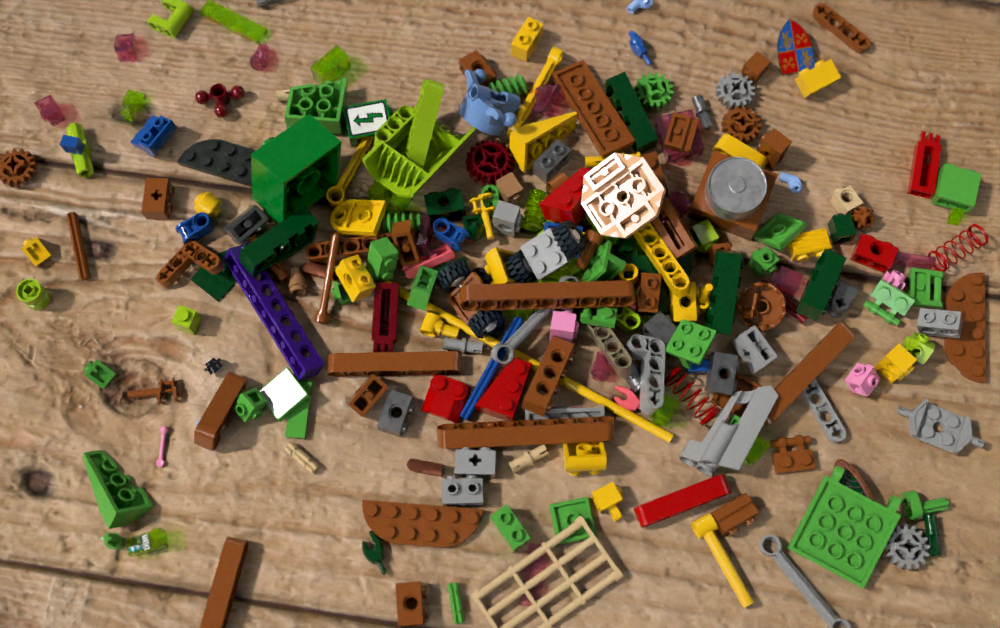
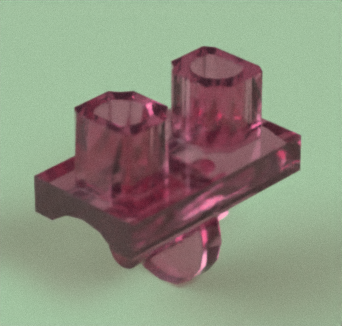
(545, 97)

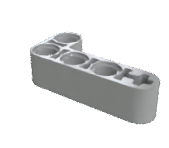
(650, 397)

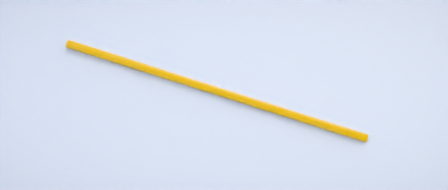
(567, 382)

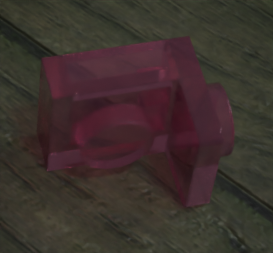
(124, 47)

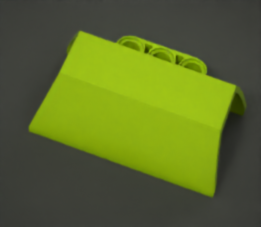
(387, 160)

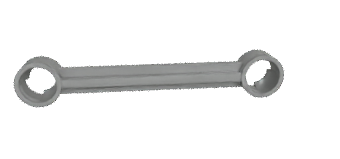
(532, 322)
(801, 583)

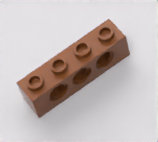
(535, 401)

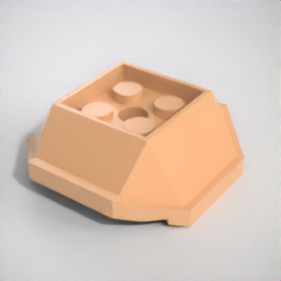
(608, 183)

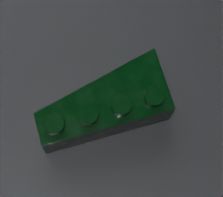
(629, 108)

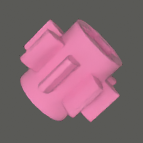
(895, 278)

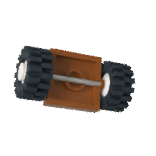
(451, 280)

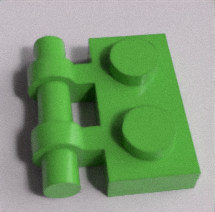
(891, 296)

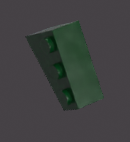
(820, 285)

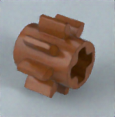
(863, 217)

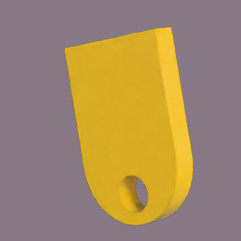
(359, 217)

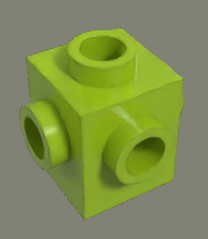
(919, 346)

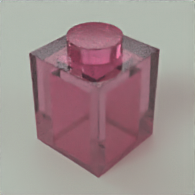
(786, 280)

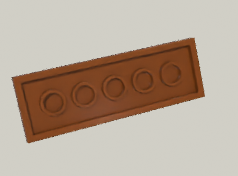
(593, 108)

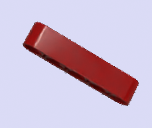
(682, 500)

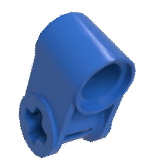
(193, 227)
(452, 236)

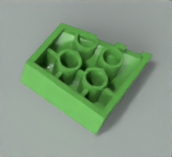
(322, 101)

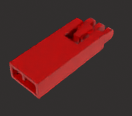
(922, 175)

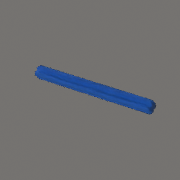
(489, 372)

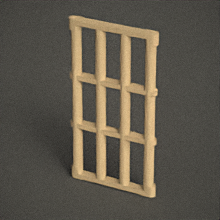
(557, 565)

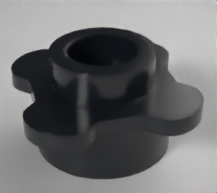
(213, 366)

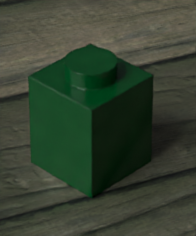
(841, 228)

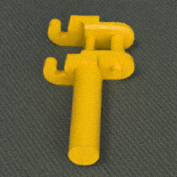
(485, 213)
(703, 299)

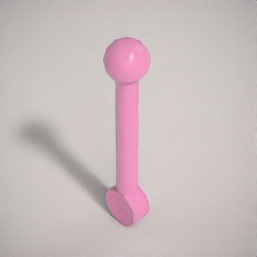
(160, 462)

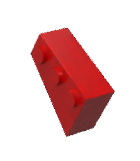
(566, 200)
(505, 392)

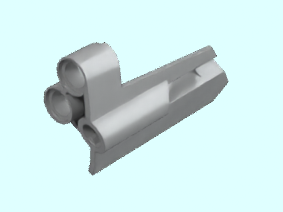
(727, 443)

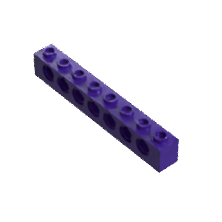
(276, 318)

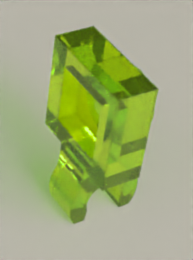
(132, 102)

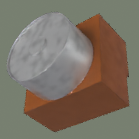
(732, 194)

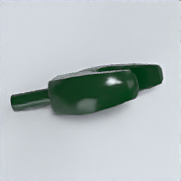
(376, 554)

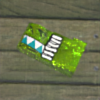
(147, 542)

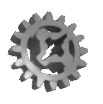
(737, 90)
(906, 556)

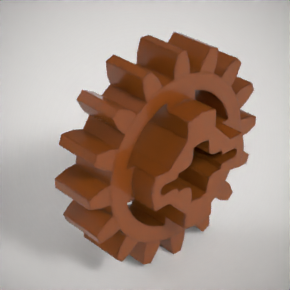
(740, 122)
(17, 168)

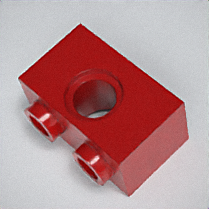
(863, 253)

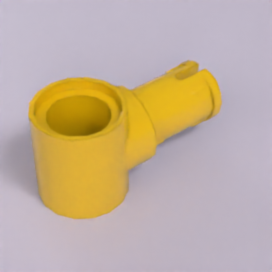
(433, 326)

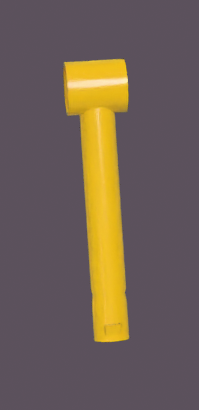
(705, 528)

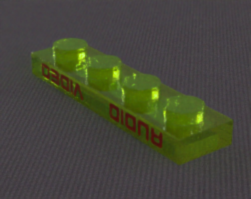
(233, 22)

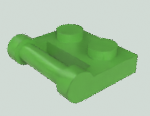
(920, 288)
(605, 317)

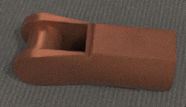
(317, 270)
(425, 467)

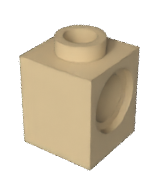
(849, 194)

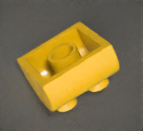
(497, 267)
(584, 457)

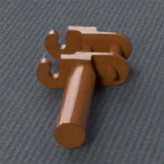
(156, 391)

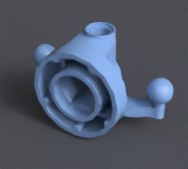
(486, 107)

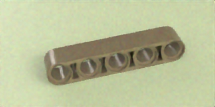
(607, 343)

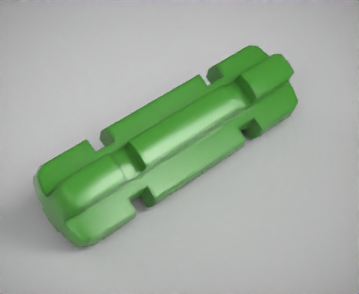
(456, 603)

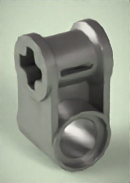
(842, 297)

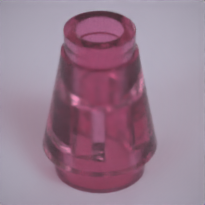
(260, 57)
(600, 369)

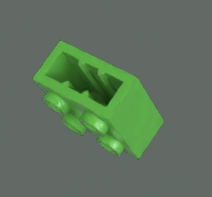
(956, 188)

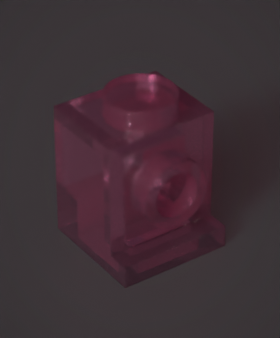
(50, 110)

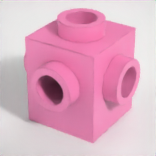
(862, 379)

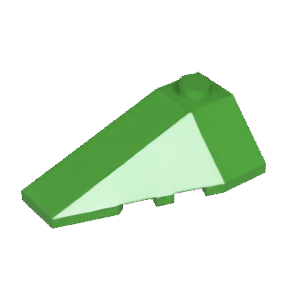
(115, 494)

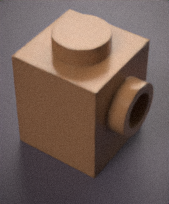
(509, 188)

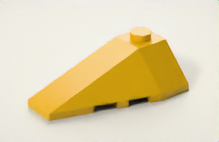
(535, 138)

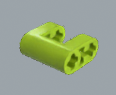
(180, 14)

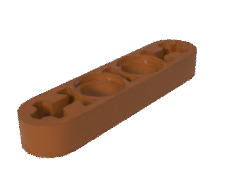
(839, 30)

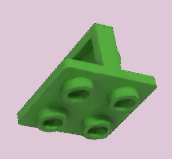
(603, 265)
(690, 342)

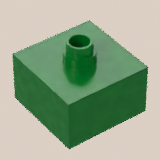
(295, 168)

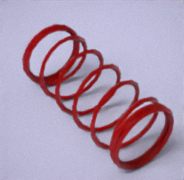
(977, 241)
(714, 410)

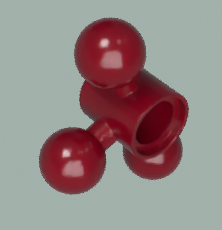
(220, 109)

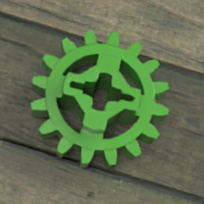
(656, 91)

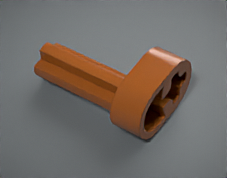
(593, 240)

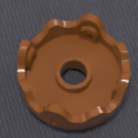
(775, 305)

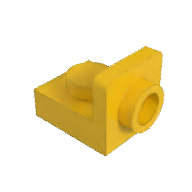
(35, 251)

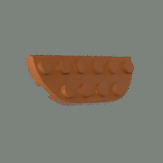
(969, 351)
(421, 523)

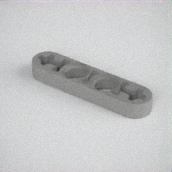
(824, 406)

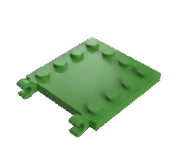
(844, 530)

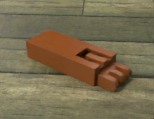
(674, 231)

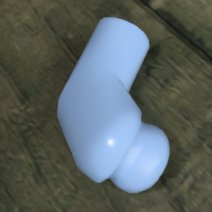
(639, 4)
(792, 180)

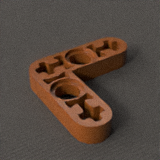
(187, 258)

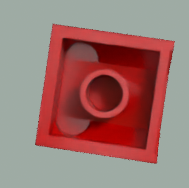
(446, 398)

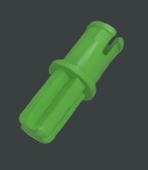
(113, 541)

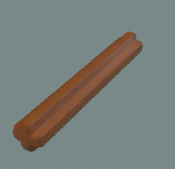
(78, 246)

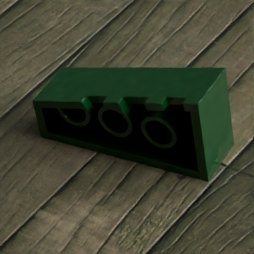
(280, 242)
(724, 293)

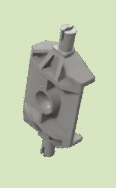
(955, 429)

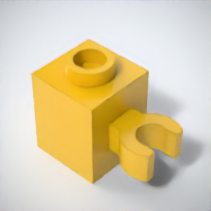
(607, 498)

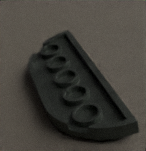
(220, 160)

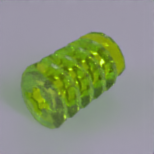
(533, 215)

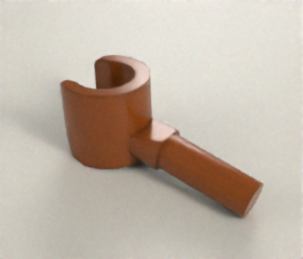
(752, 313)

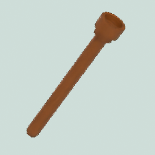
(322, 314)

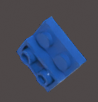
(154, 134)

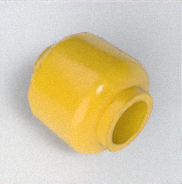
(208, 204)

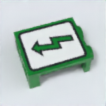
(365, 119)

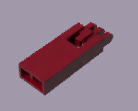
(385, 310)

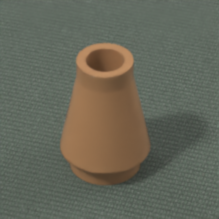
(297, 283)

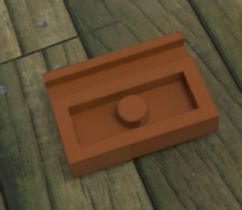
(680, 133)

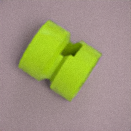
(33, 294)

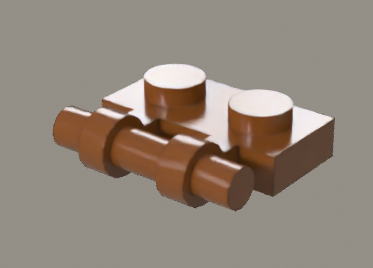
(794, 460)

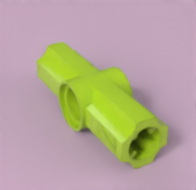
(82, 162)

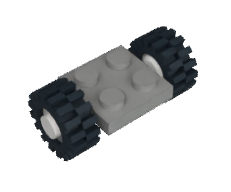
(546, 253)

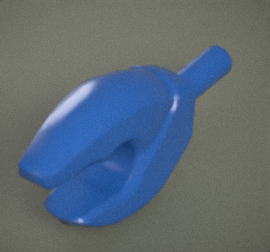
(638, 47)

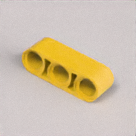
(734, 148)

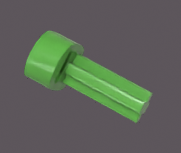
(915, 509)

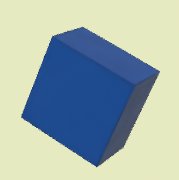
(72, 144)

